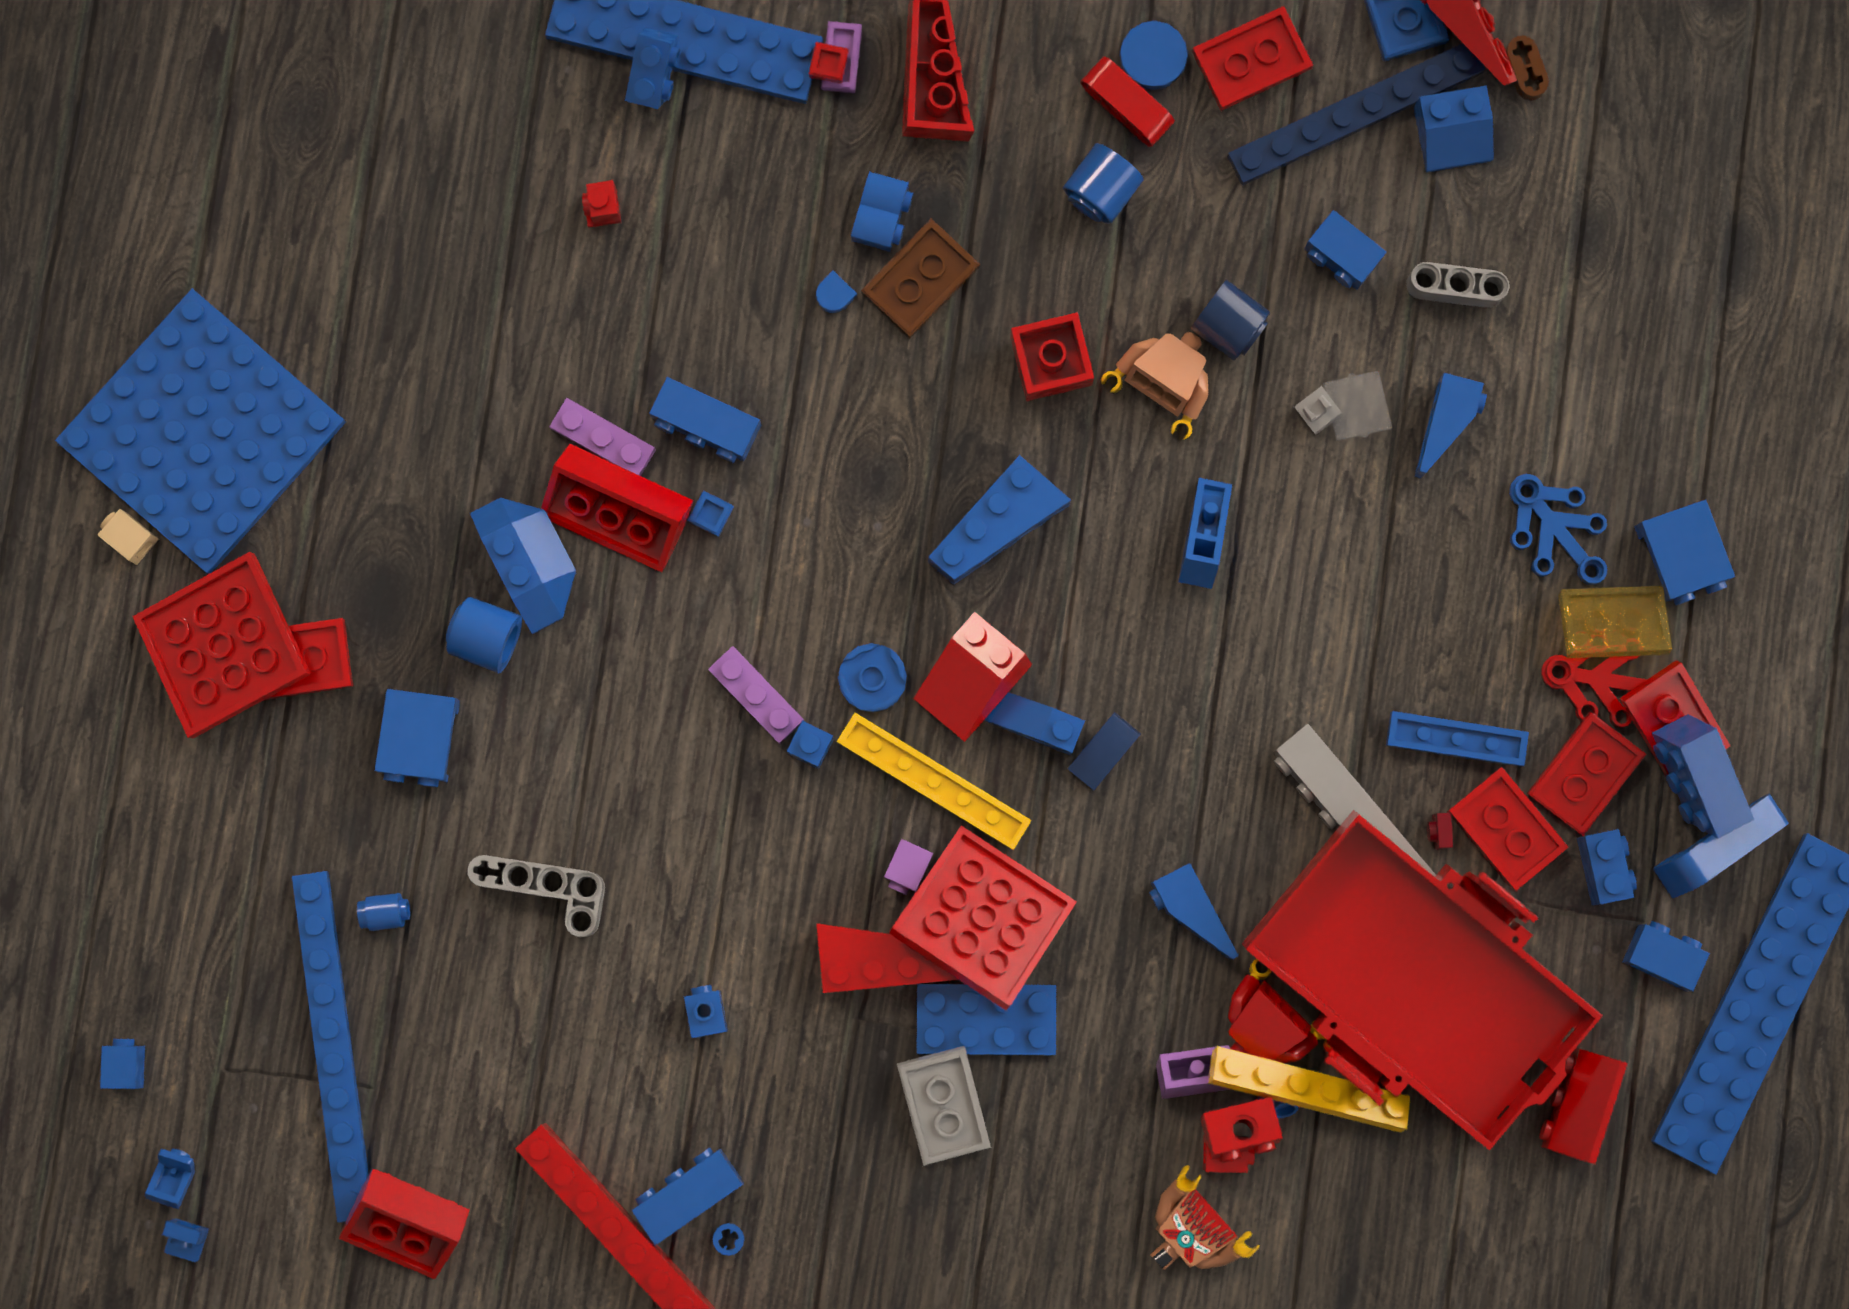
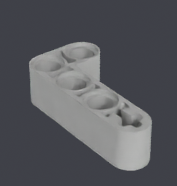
(536, 886)

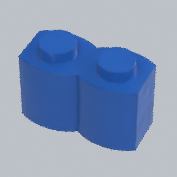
(880, 212)

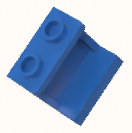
(1687, 552)
(416, 737)

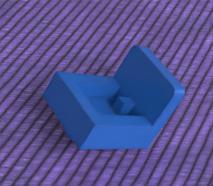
(171, 1178)

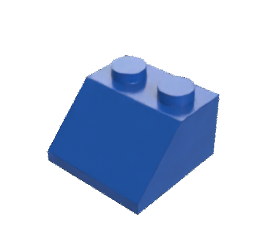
(1455, 128)

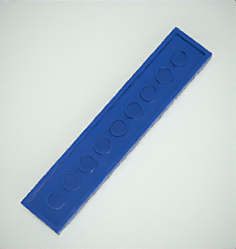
(1757, 1006)

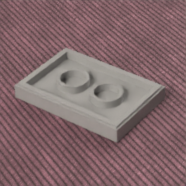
(943, 1105)

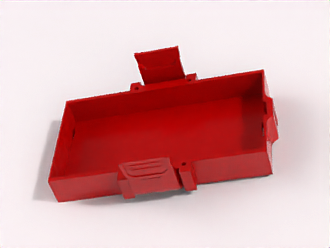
(1422, 980)

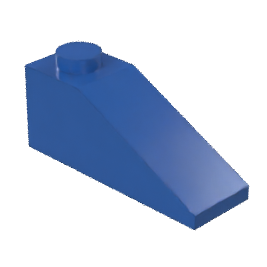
(1452, 410)
(1205, 533)
(1037, 722)
(1189, 905)

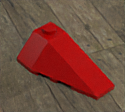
(1475, 28)

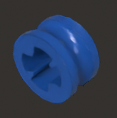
(738, 1242)

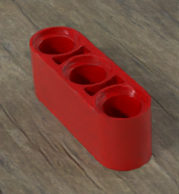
(1127, 101)

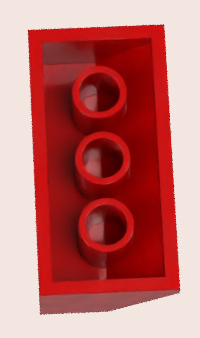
(615, 507)

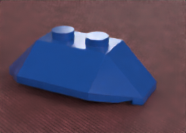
(527, 559)

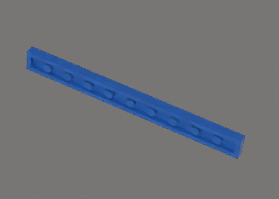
(331, 1038)

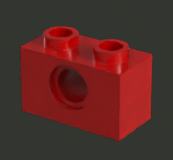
(1257, 1115)

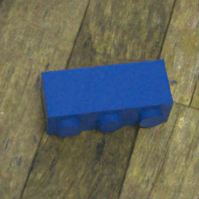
(704, 420)
(686, 1195)

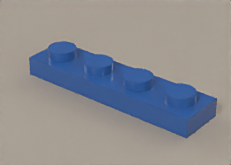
(1457, 739)

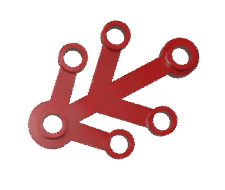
(1599, 680)

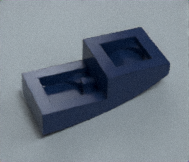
(1104, 751)

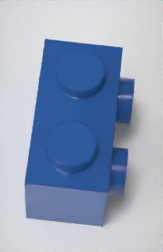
(652, 67)
(1606, 867)

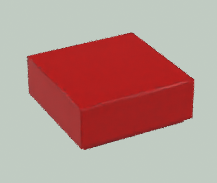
(828, 62)

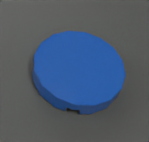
(1153, 54)
(872, 677)

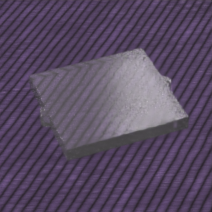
(1362, 405)

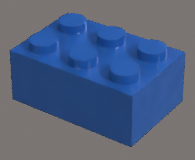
(1702, 776)

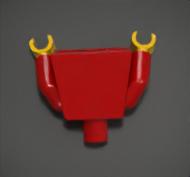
(1267, 1023)

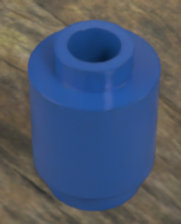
(383, 912)

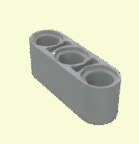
(1472, 277)

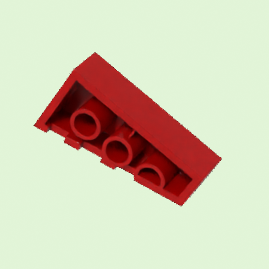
(934, 84)
(870, 960)

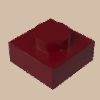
(1440, 831)

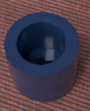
(1231, 321)

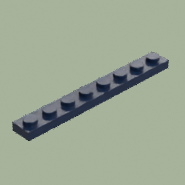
(1354, 113)

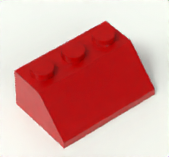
(1583, 1105)
(404, 1224)

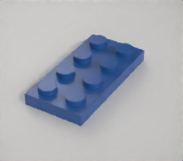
(961, 1016)

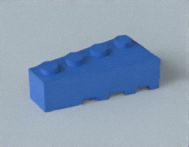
(1003, 515)

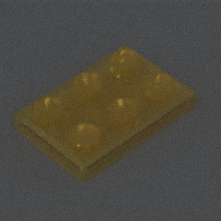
(1615, 622)

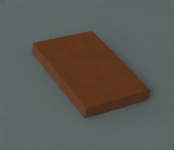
(920, 278)

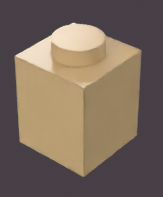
(127, 536)

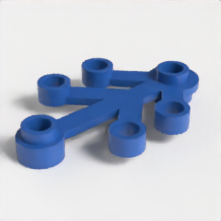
(1554, 525)

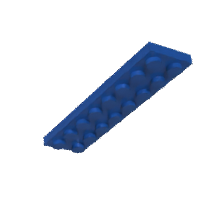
(709, 40)

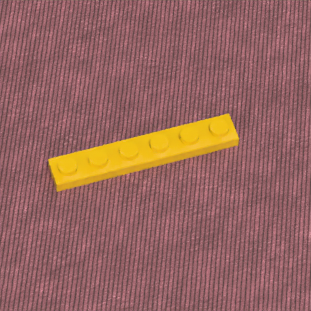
(934, 781)
(1306, 1089)

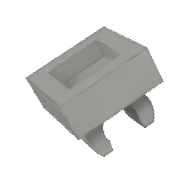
(1318, 410)

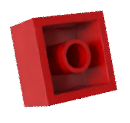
(1052, 356)

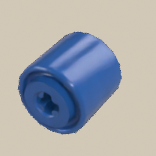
(1102, 184)
(483, 634)

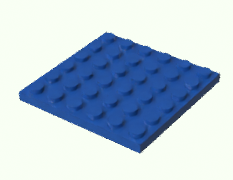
(200, 431)

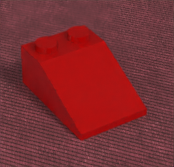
(971, 677)

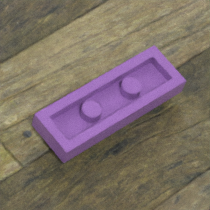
(602, 437)
(756, 694)

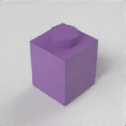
(907, 867)

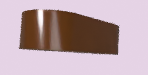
(1533, 64)

